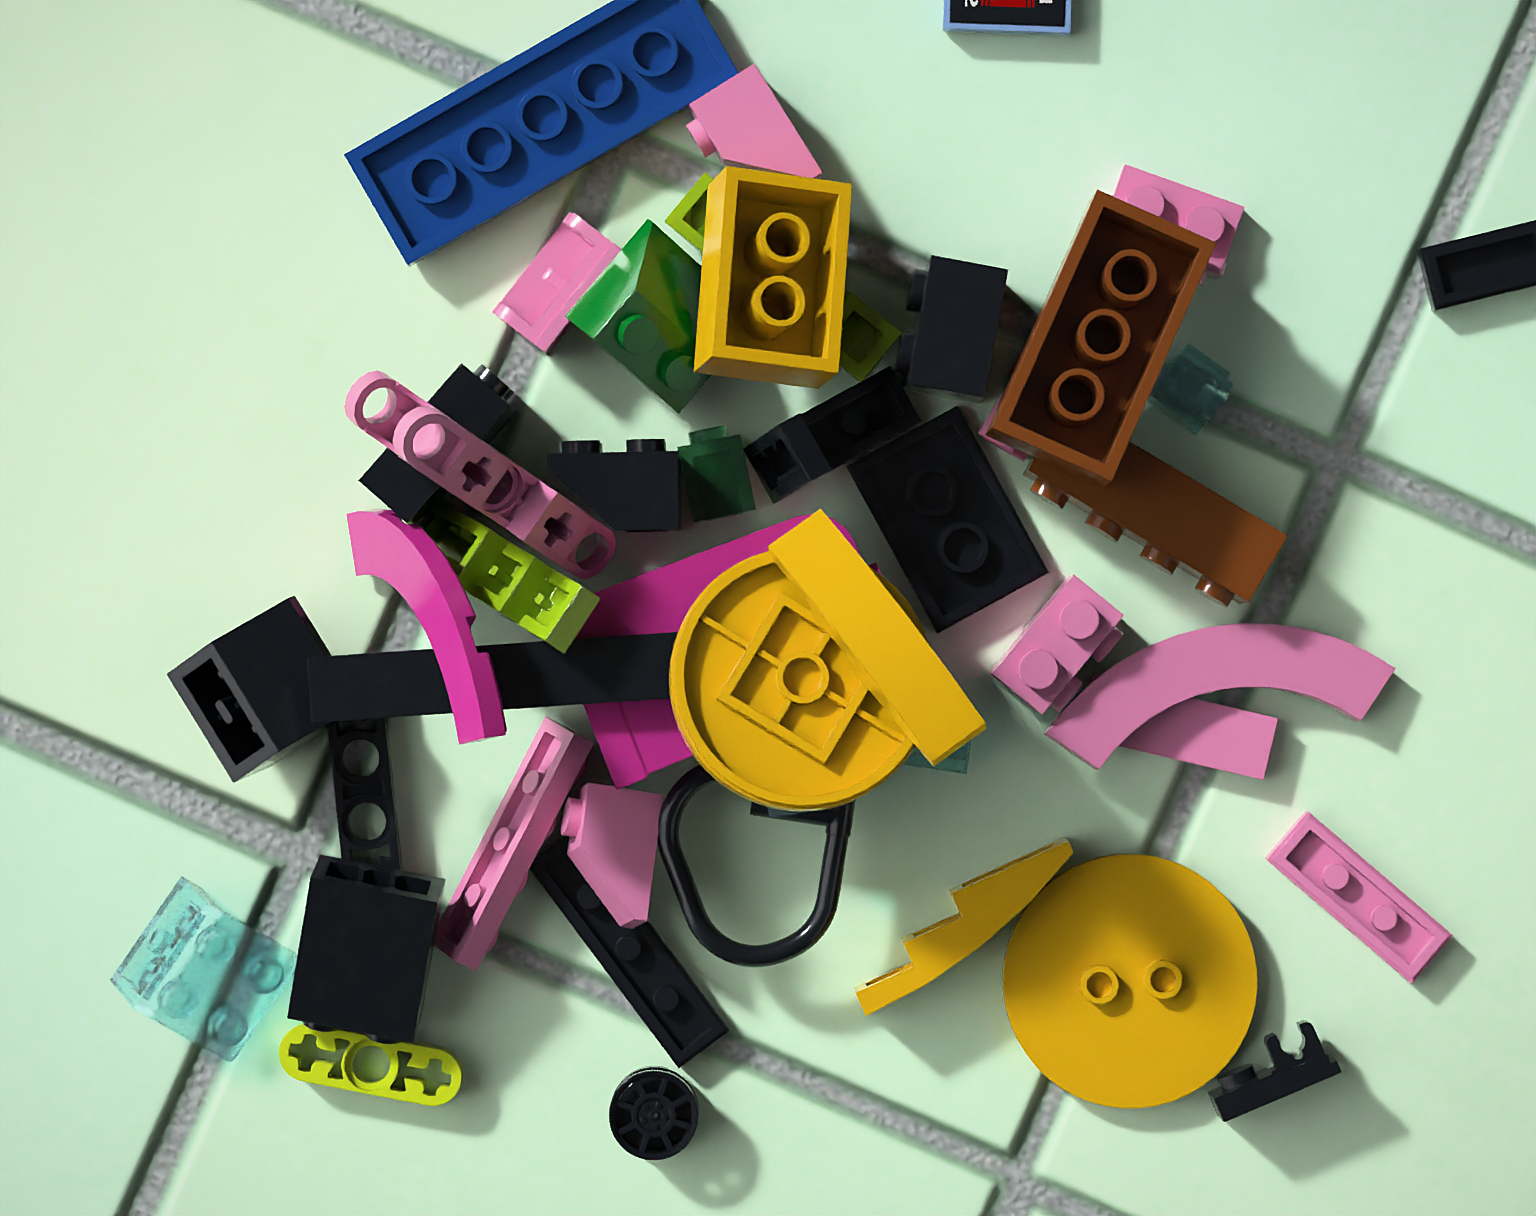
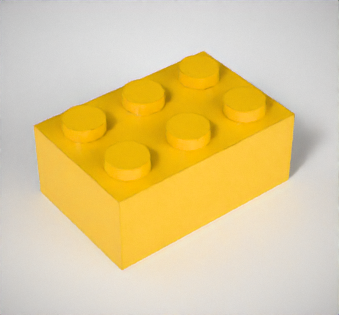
(773, 278)

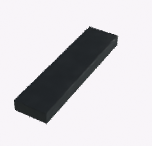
(634, 960)

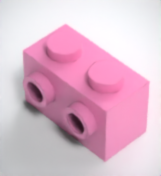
(1057, 644)

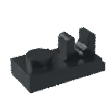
(1248, 1089)

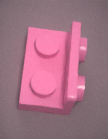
(1185, 207)

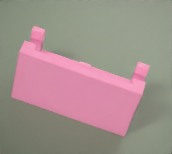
(556, 282)

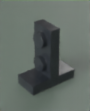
(831, 434)

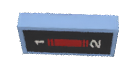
(1008, 16)

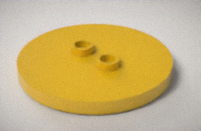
(775, 698)
(1129, 980)

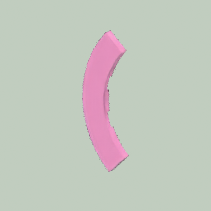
(1213, 661)

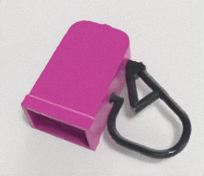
(646, 738)

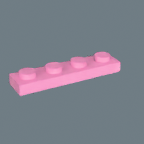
(511, 843)

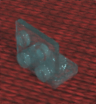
(204, 972)

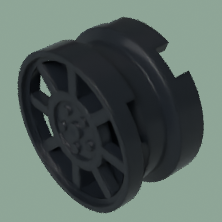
(653, 1113)

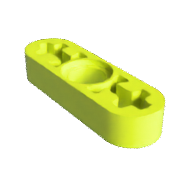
(415, 1086)

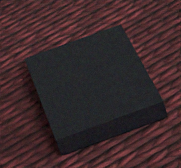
(947, 519)

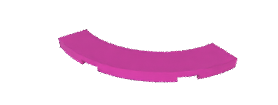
(427, 581)

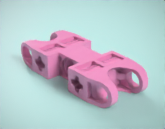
(479, 475)

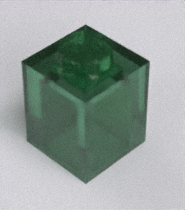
(716, 475)

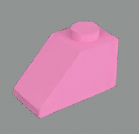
(749, 128)
(614, 846)

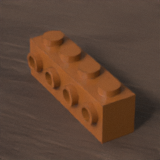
(1173, 521)

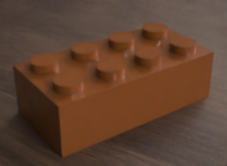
(1101, 339)

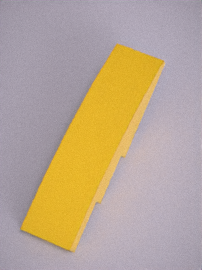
(877, 637)
(983, 909)

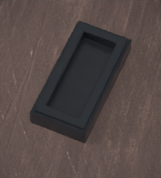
(1479, 265)

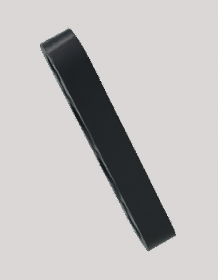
(373, 788)

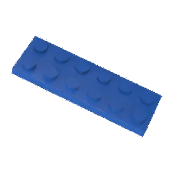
(537, 119)

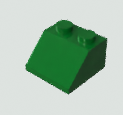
(647, 314)

